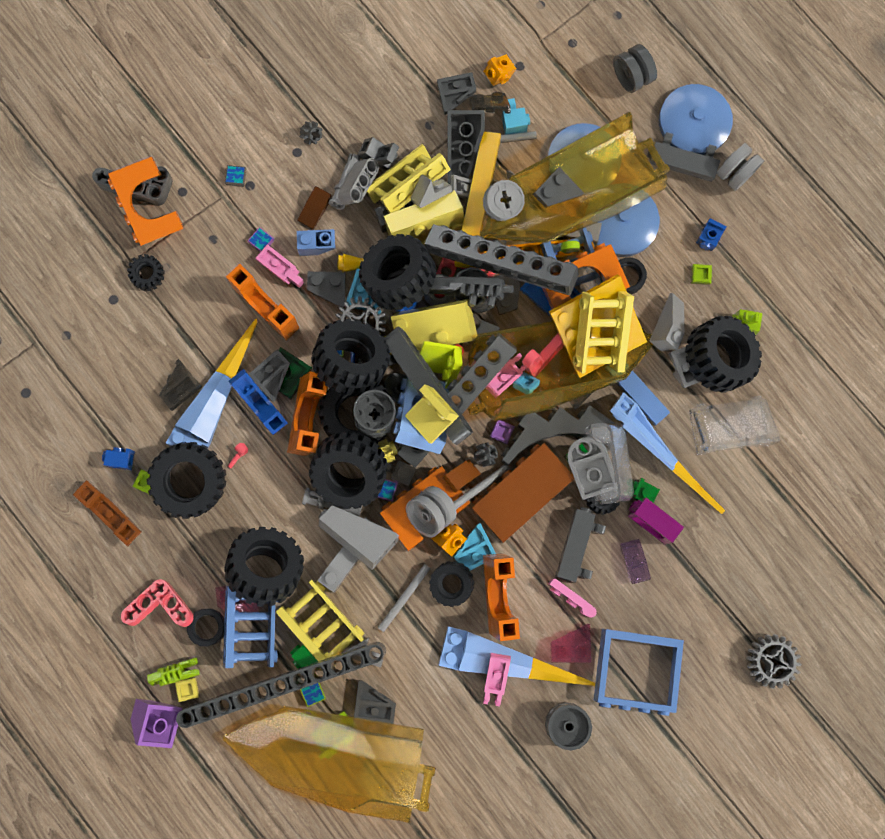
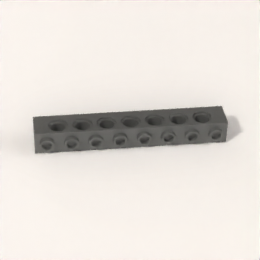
(507, 266)
(467, 396)

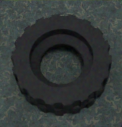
(441, 594)

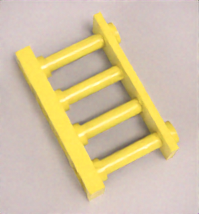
(399, 182)
(620, 336)
(301, 629)

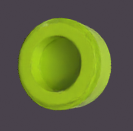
(570, 246)

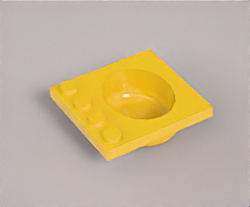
(567, 321)

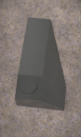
(461, 126)

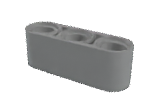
(358, 181)

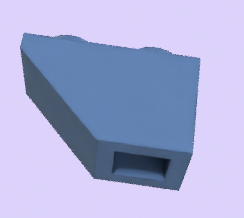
(315, 242)

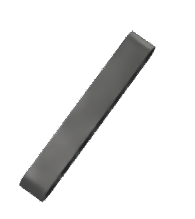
(420, 374)

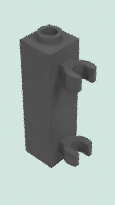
(685, 161)
(575, 545)

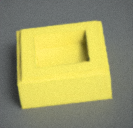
(187, 689)

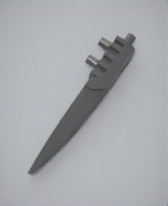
(472, 287)

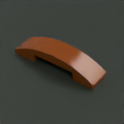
(108, 512)

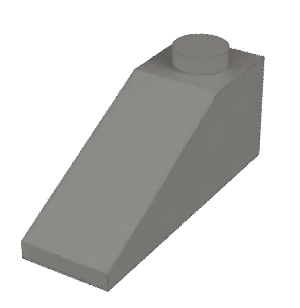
(670, 326)

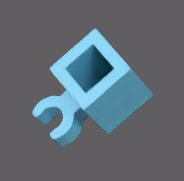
(516, 121)

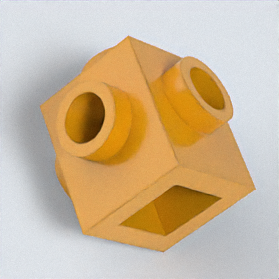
(499, 70)
(450, 539)

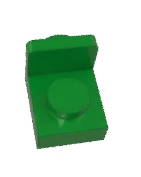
(644, 490)

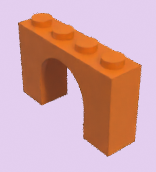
(125, 182)
(602, 260)
(276, 316)
(302, 438)
(396, 515)
(500, 620)

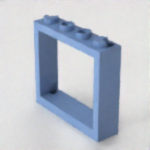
(624, 704)

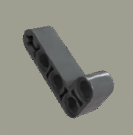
(148, 187)

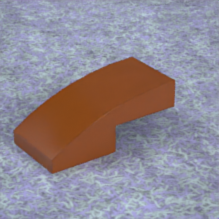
(461, 475)

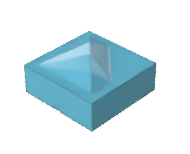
(526, 383)

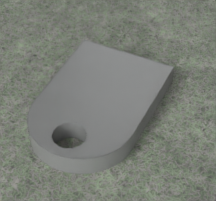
(592, 468)

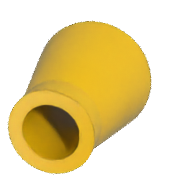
(348, 262)

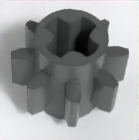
(310, 132)
(485, 454)

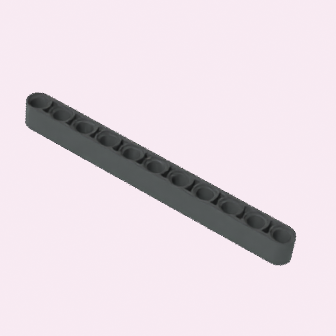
(271, 685)

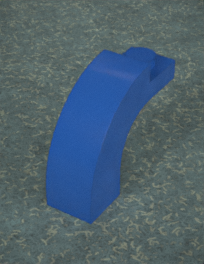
(258, 402)

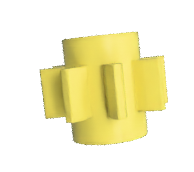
(389, 450)

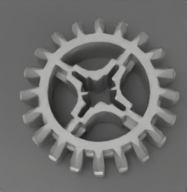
(369, 308)
(777, 654)

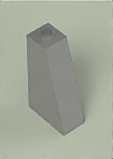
(359, 536)

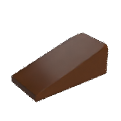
(314, 207)

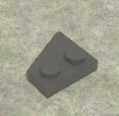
(373, 704)

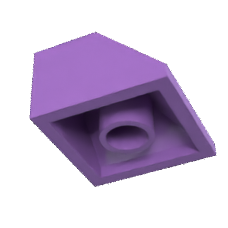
(154, 723)

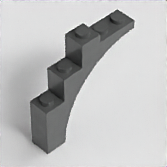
(559, 424)

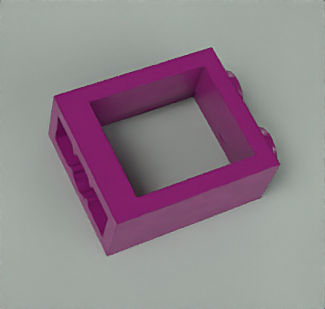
(655, 521)

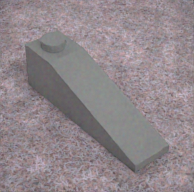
(338, 569)

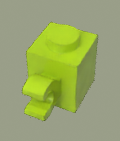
(751, 318)

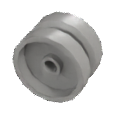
(738, 165)
(431, 511)

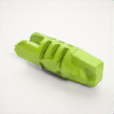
(173, 673)

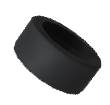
(640, 268)
(206, 642)

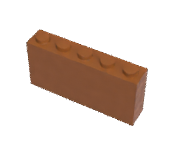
(522, 492)

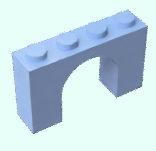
(404, 430)

